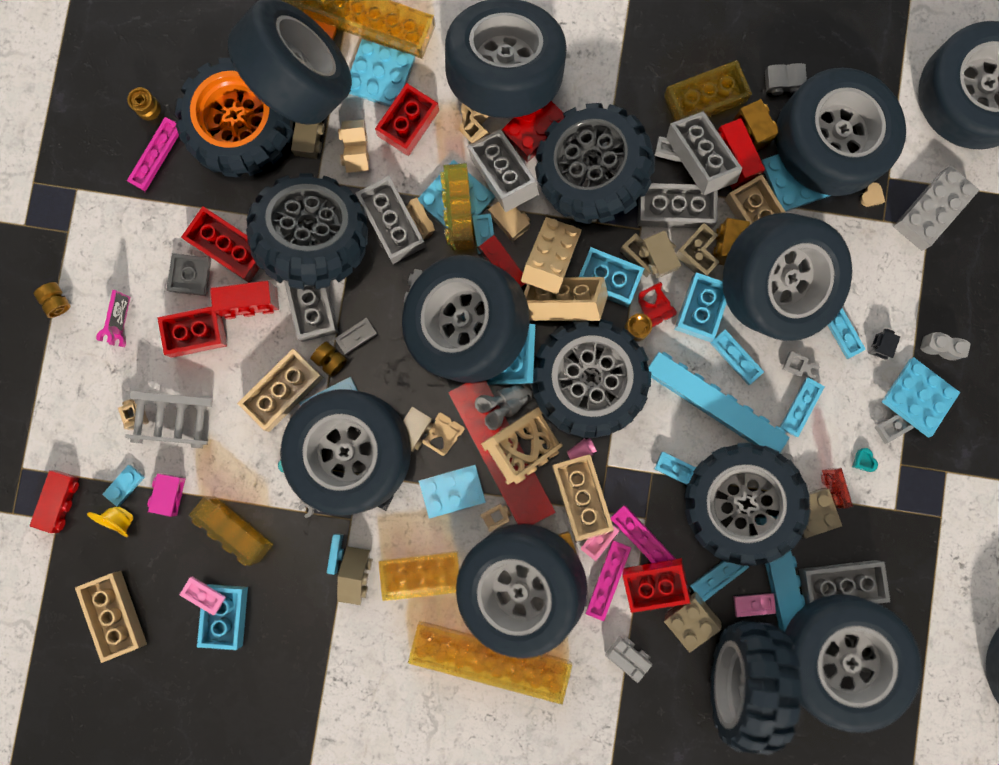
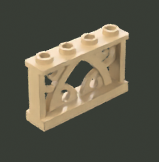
(499, 444)

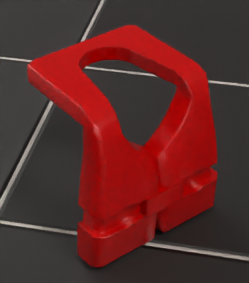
(660, 310)

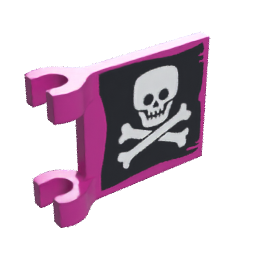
(115, 319)

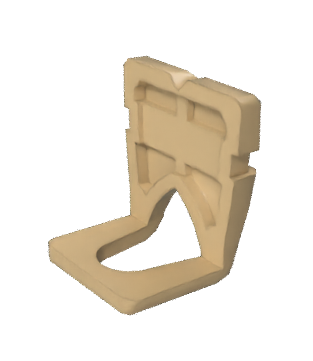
(447, 430)

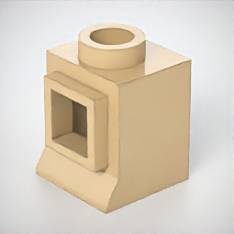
(128, 422)
(489, 520)

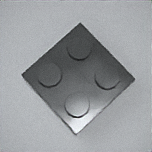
(189, 274)

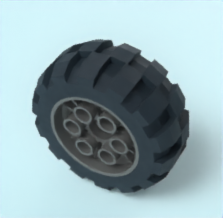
(586, 133)

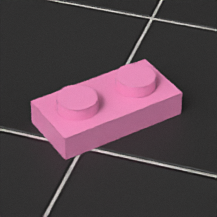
(597, 545)
(202, 595)
(754, 604)

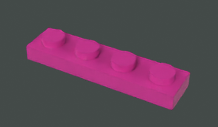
(154, 155)
(640, 535)
(608, 580)

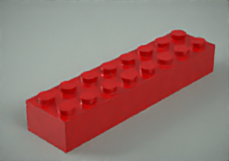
(527, 498)

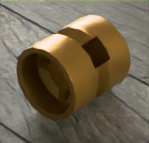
(144, 103)
(52, 300)
(639, 326)
(324, 354)

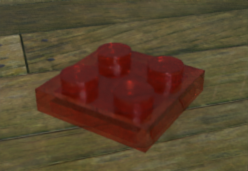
(834, 480)

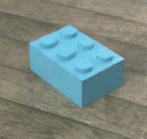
(619, 275)
(702, 308)
(452, 491)
(226, 627)

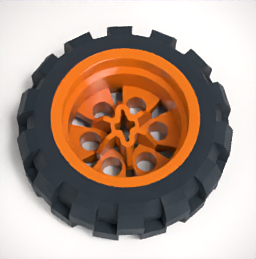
(199, 117)

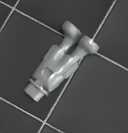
(510, 399)

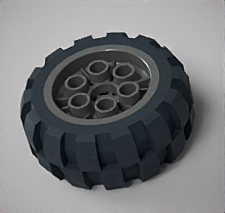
(300, 261)

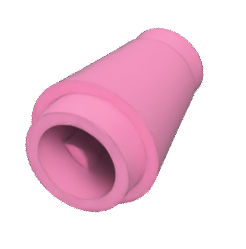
(581, 449)

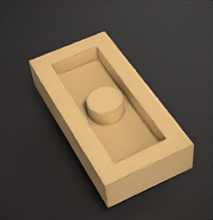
(420, 218)

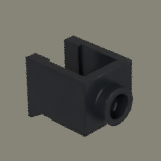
(885, 344)

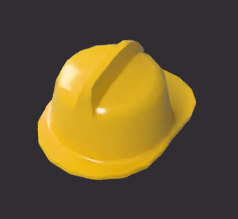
(114, 518)

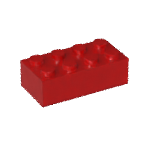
(221, 243)

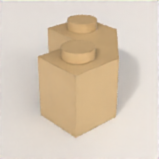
(472, 124)
(355, 142)

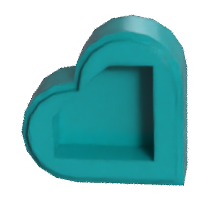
(865, 461)

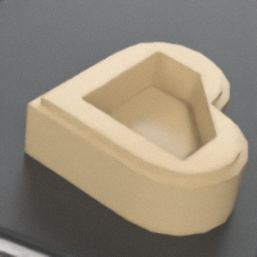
(872, 196)

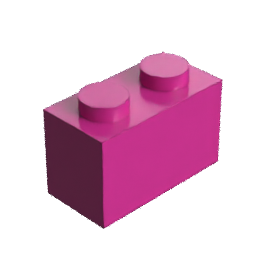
(166, 494)

